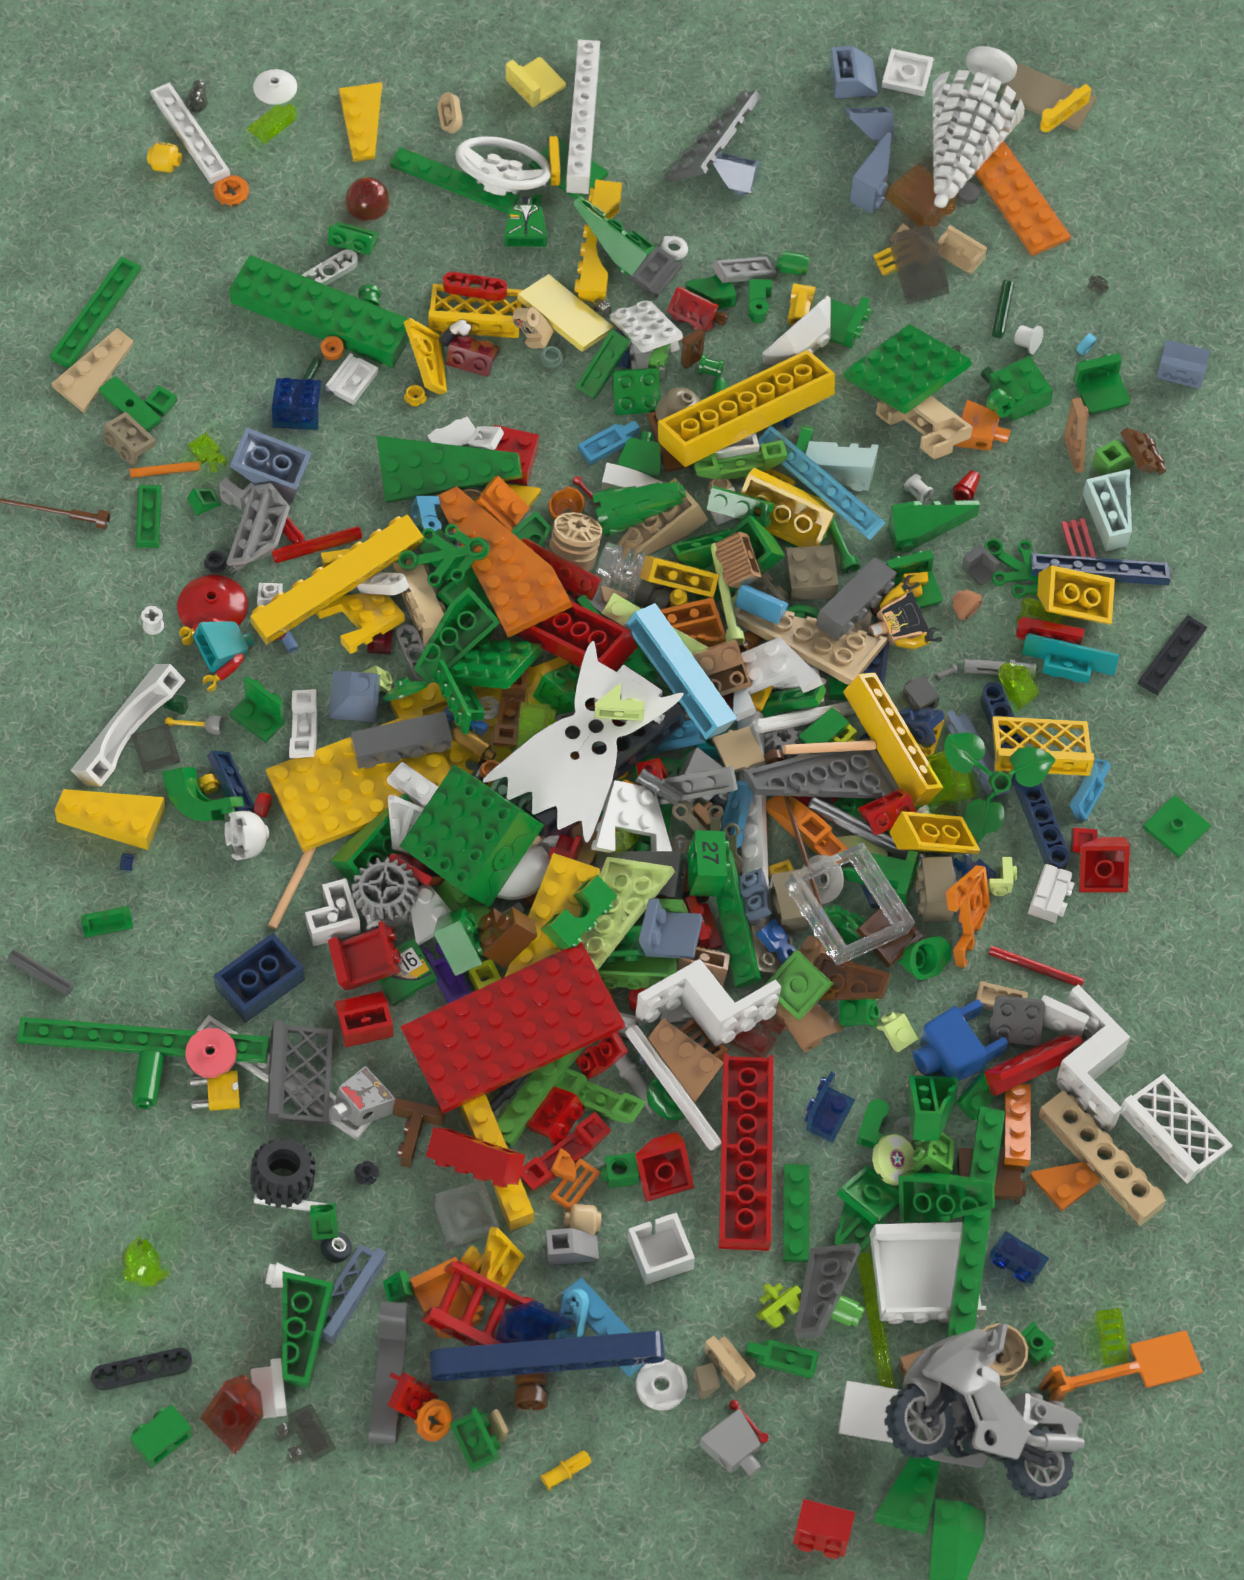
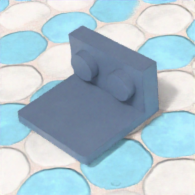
(1183, 364)
(669, 933)

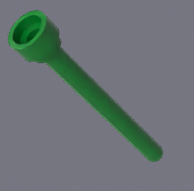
(847, 560)

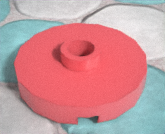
(217, 1063)

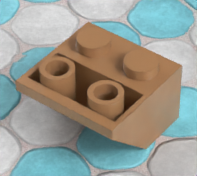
(724, 666)

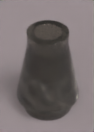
(197, 99)

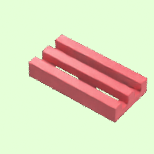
(1074, 525)

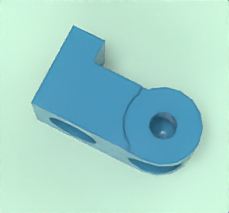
(424, 513)

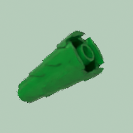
(633, 504)

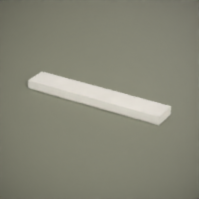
(190, 133)

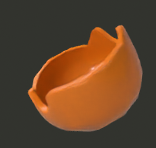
(565, 499)

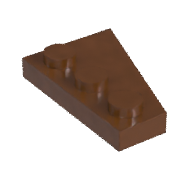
(852, 980)

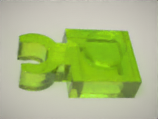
(206, 449)

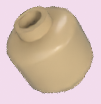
(583, 1218)

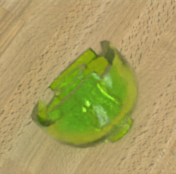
(143, 1264)

